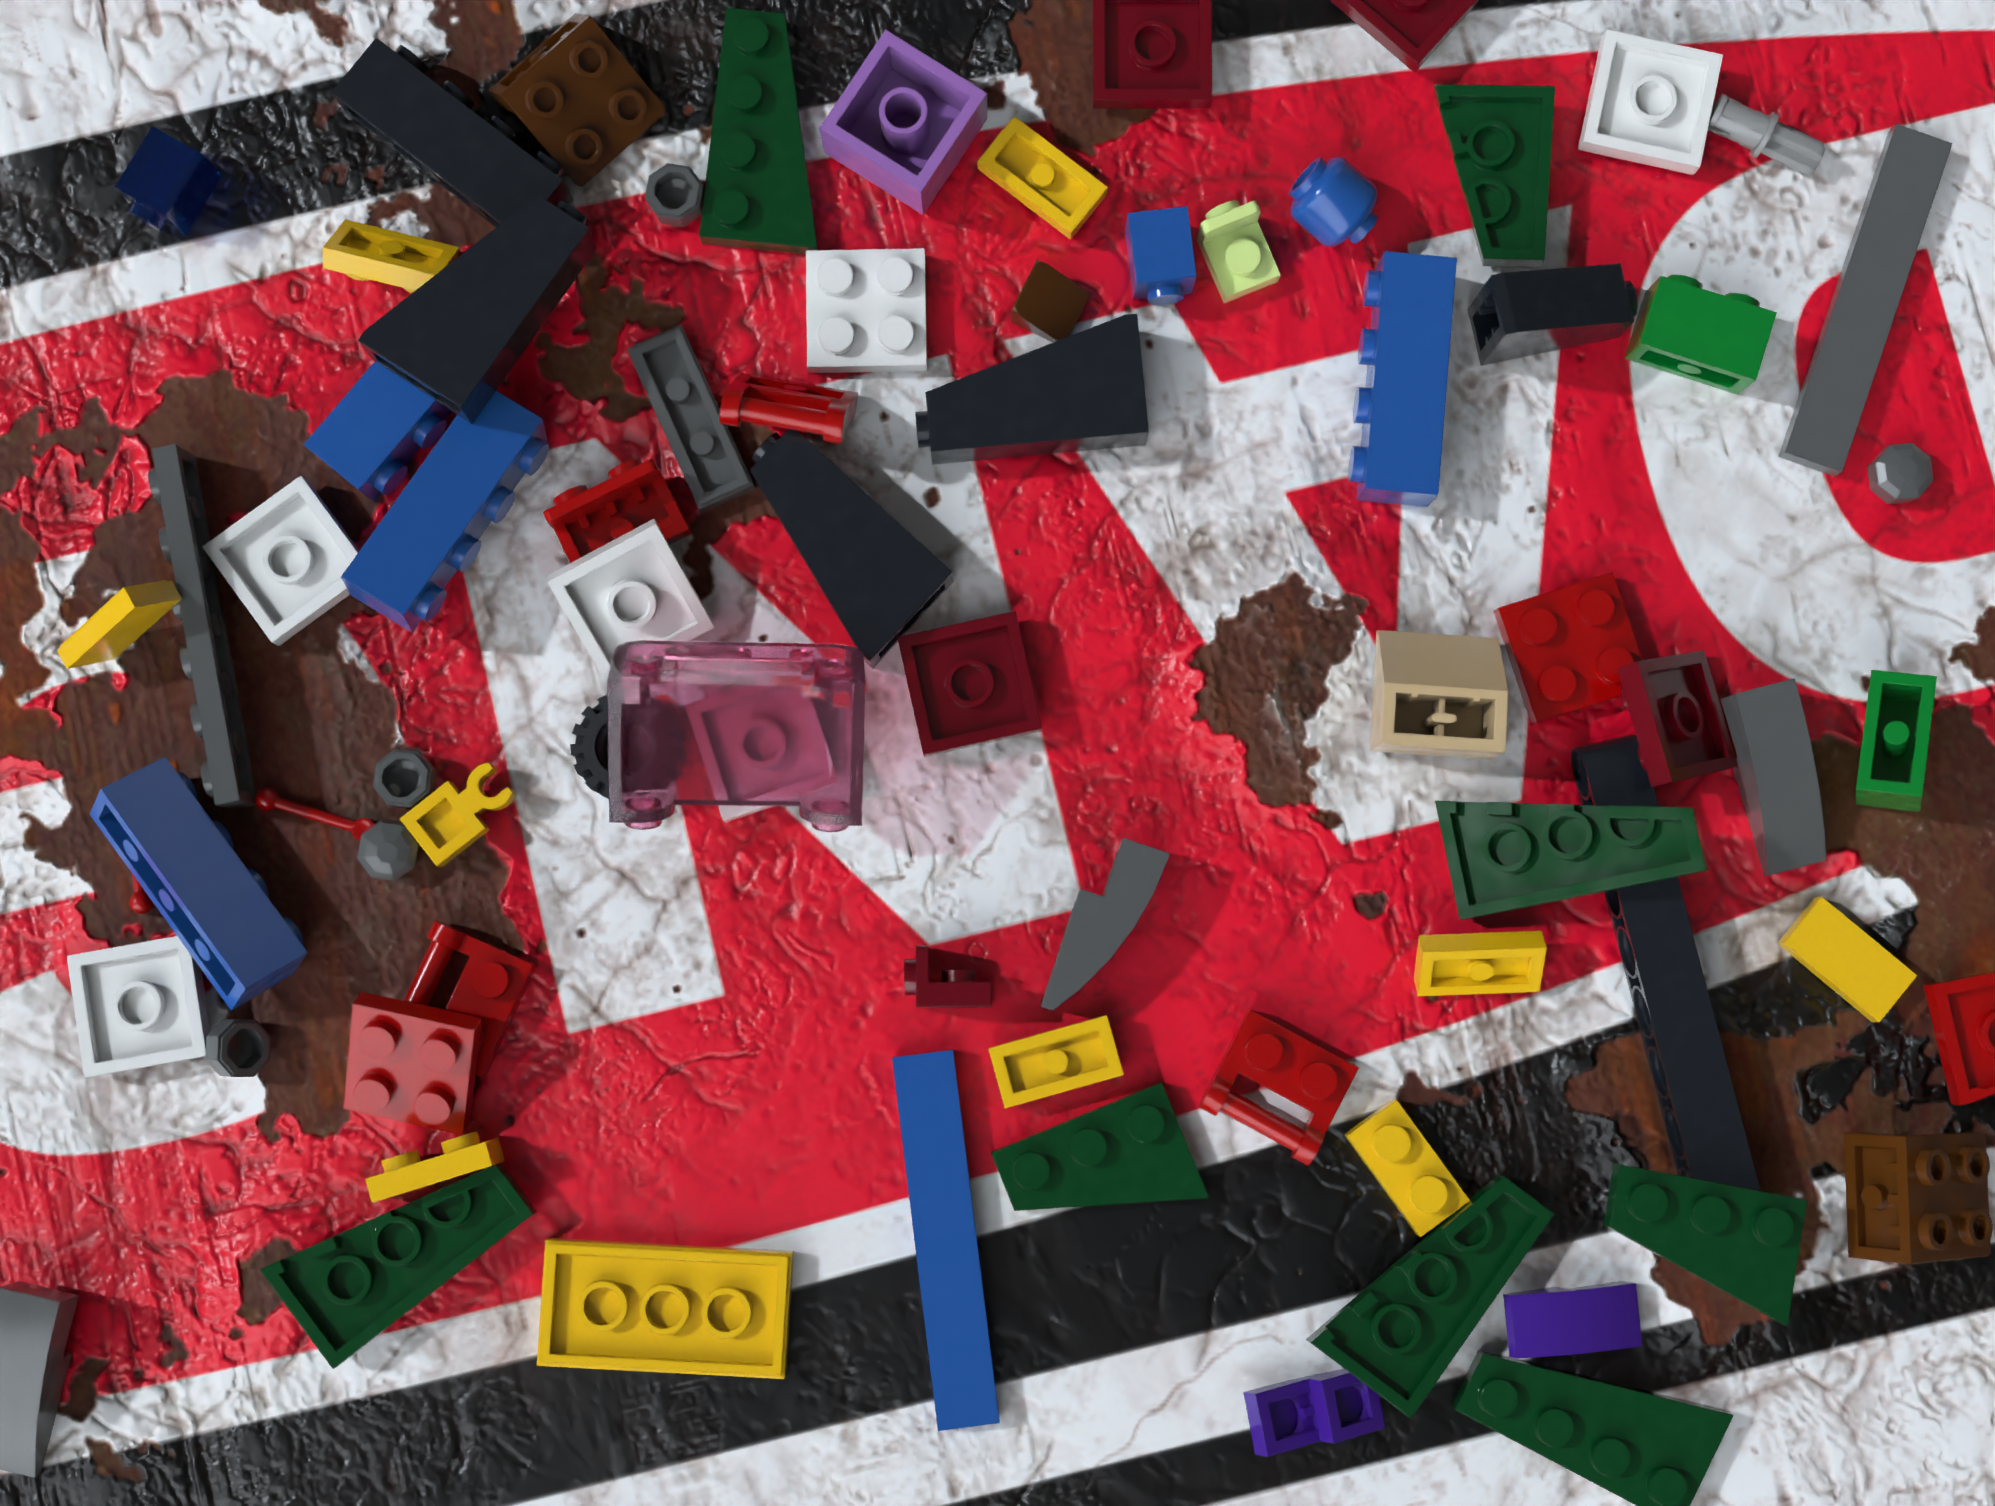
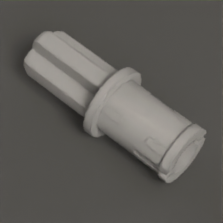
(1765, 135)

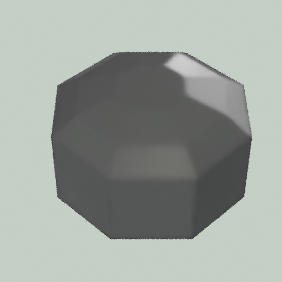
(675, 194)
(1900, 473)
(404, 778)
(388, 850)
(238, 1047)

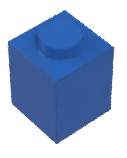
(1160, 255)

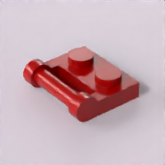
(788, 406)
(486, 989)
(1288, 1068)

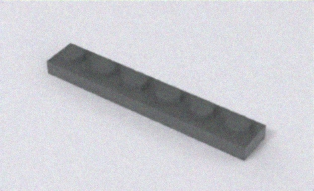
(207, 651)

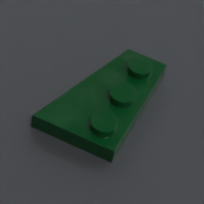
(1503, 165)
(1103, 1157)
(1715, 1230)

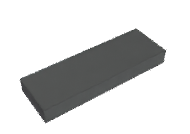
(691, 418)

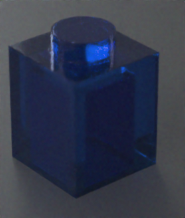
(167, 182)

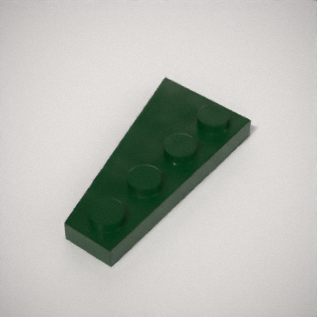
(756, 157)
(1549, 853)
(382, 1269)
(1428, 1302)
(1612, 1435)

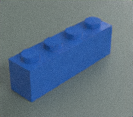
(1404, 379)
(378, 431)
(445, 512)
(199, 881)

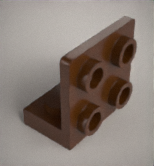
(579, 98)
(1917, 1196)

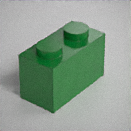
(1701, 333)
(1895, 740)

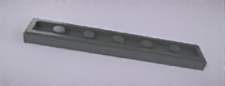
(1865, 300)

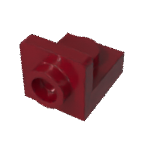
(956, 990)

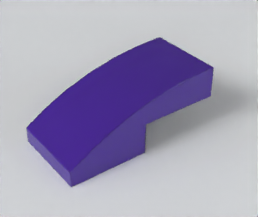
(1572, 1320)
(1311, 1410)

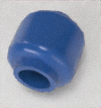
(1334, 201)

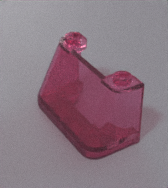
(736, 729)

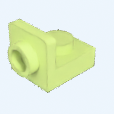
(1236, 250)

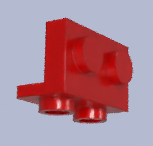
(628, 499)

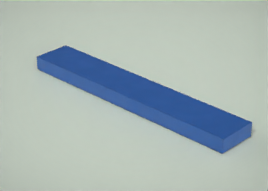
(945, 1240)

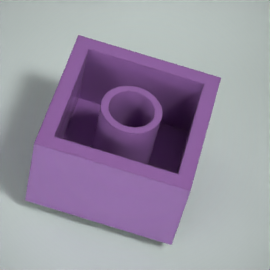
(904, 122)

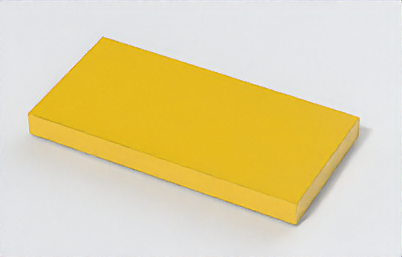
(665, 1308)

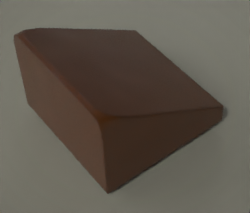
(1049, 303)

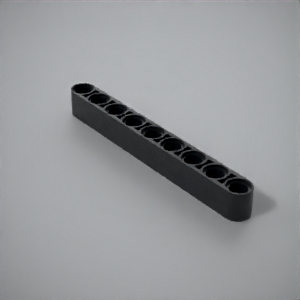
(1669, 990)

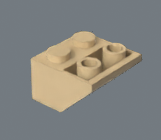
(1439, 695)

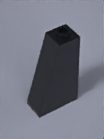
(484, 308)
(1046, 401)
(855, 550)

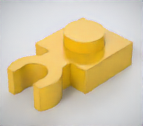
(451, 819)

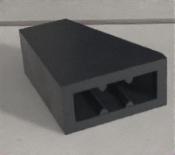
(1550, 310)

